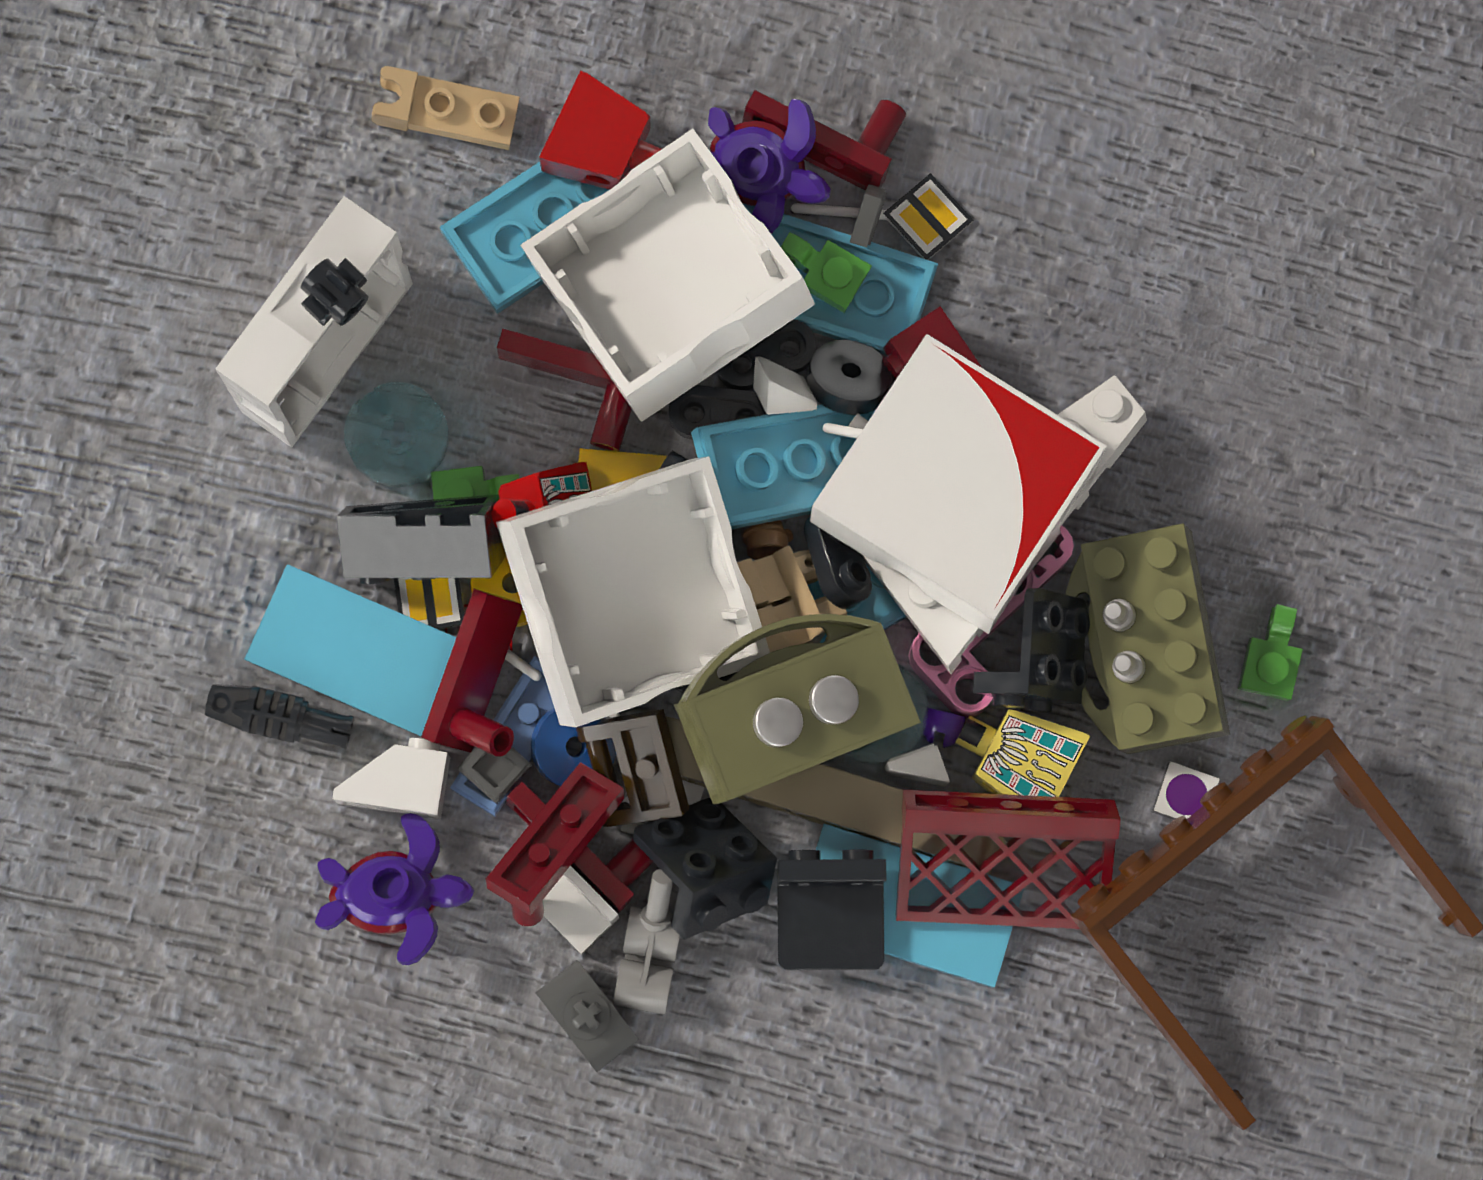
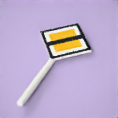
(923, 216)
(441, 606)

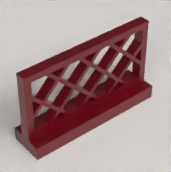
(1002, 817)

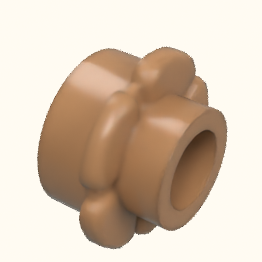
(766, 539)

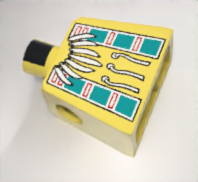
(1023, 754)

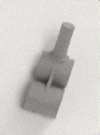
(649, 952)

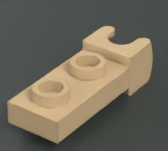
(446, 109)

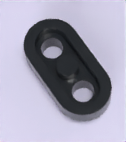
(770, 349)
(717, 404)
(838, 568)

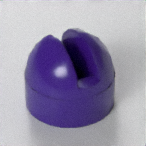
(945, 723)

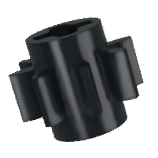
(334, 291)

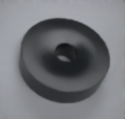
(848, 377)

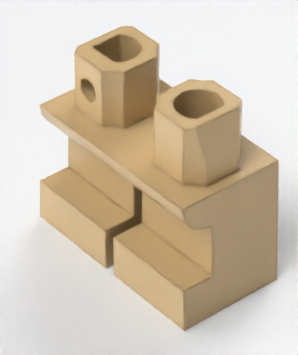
(782, 592)

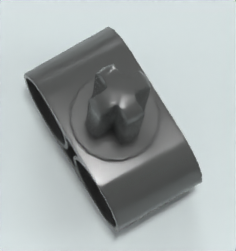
(587, 1016)

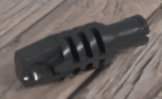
(276, 715)

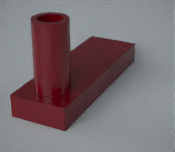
(854, 161)
(577, 366)
(470, 678)
(553, 842)
(608, 880)

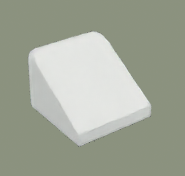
(781, 389)
(919, 765)

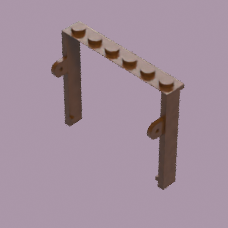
(1222, 810)

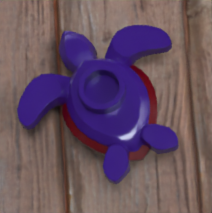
(768, 162)
(394, 892)

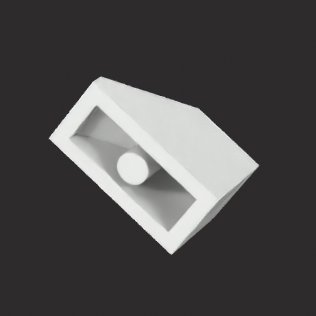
(400, 781)

